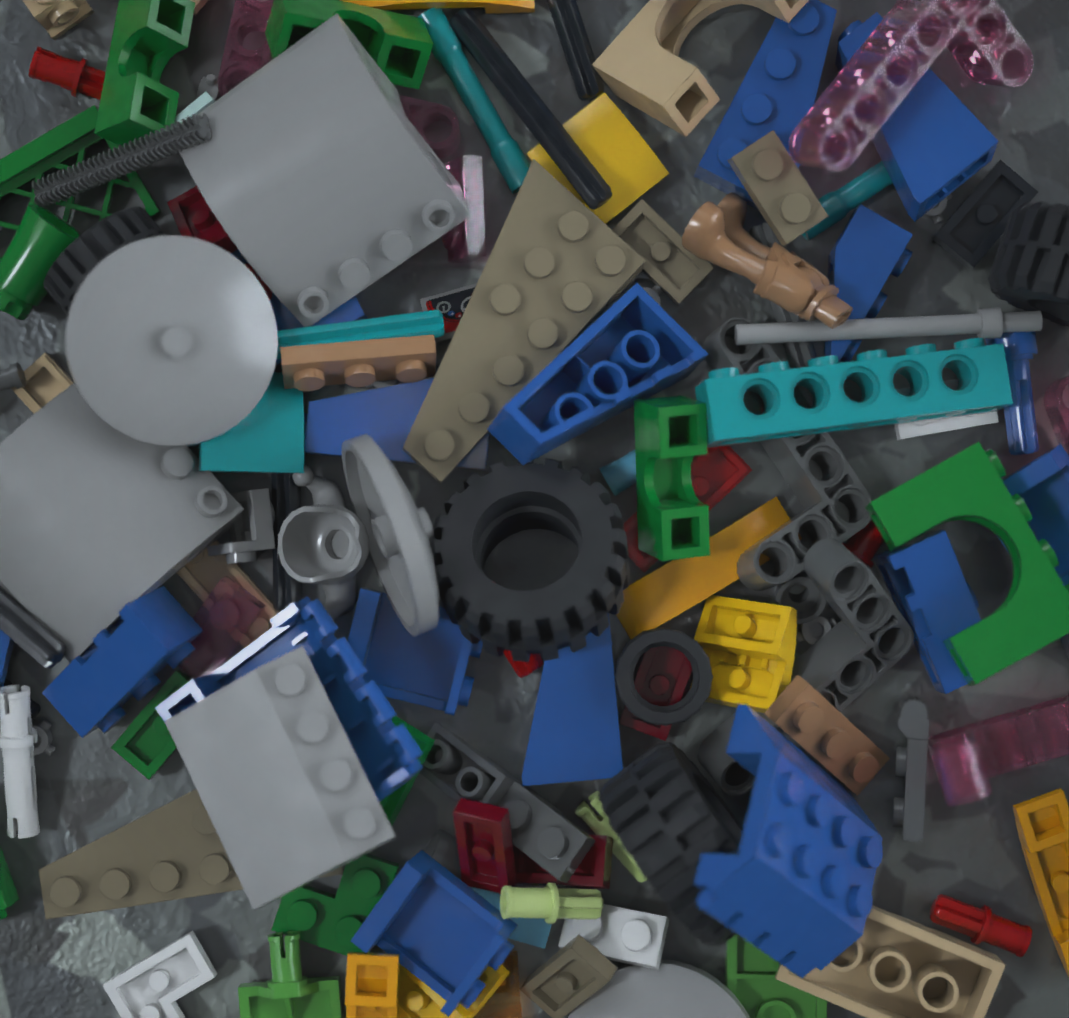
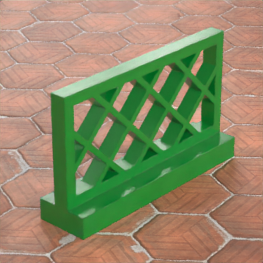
(50, 152)

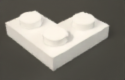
(160, 979)

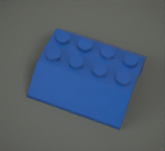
(384, 750)
(802, 857)

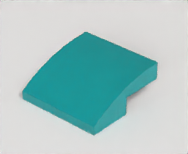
(265, 440)

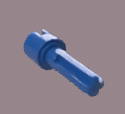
(1020, 415)

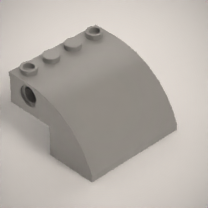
(322, 173)
(97, 518)

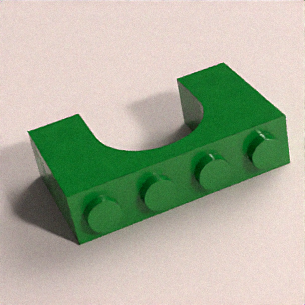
(972, 491)

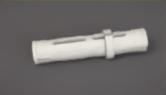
(17, 747)

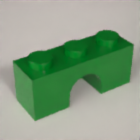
(392, 39)
(141, 45)
(668, 512)

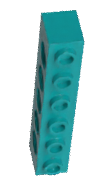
(980, 389)

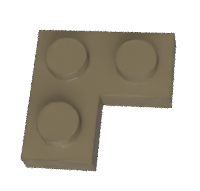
(662, 249)

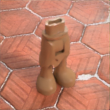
(779, 275)

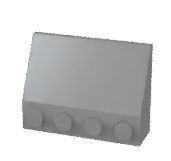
(279, 778)

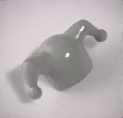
(324, 543)

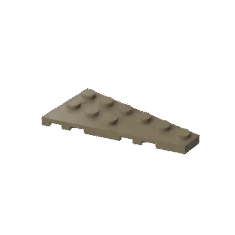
(534, 297)
(147, 861)

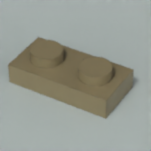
(777, 188)
(568, 978)

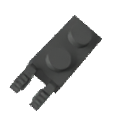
(912, 764)

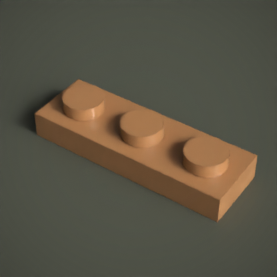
(358, 362)
(827, 735)

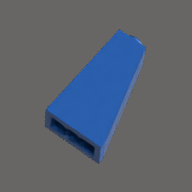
(929, 139)
(383, 415)
(575, 717)

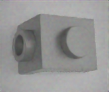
(251, 529)

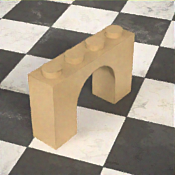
(646, 65)

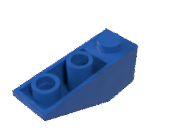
(860, 266)

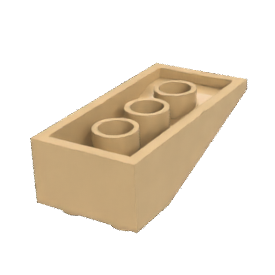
(905, 973)

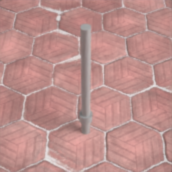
(985, 323)

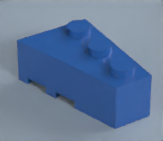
(932, 599)
(123, 662)

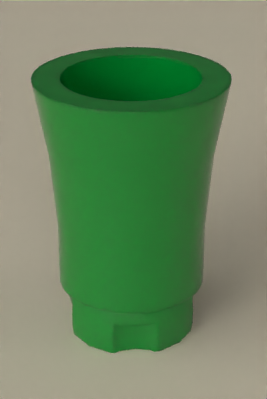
(29, 257)

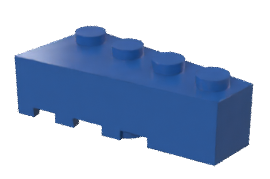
(773, 93)
(618, 359)

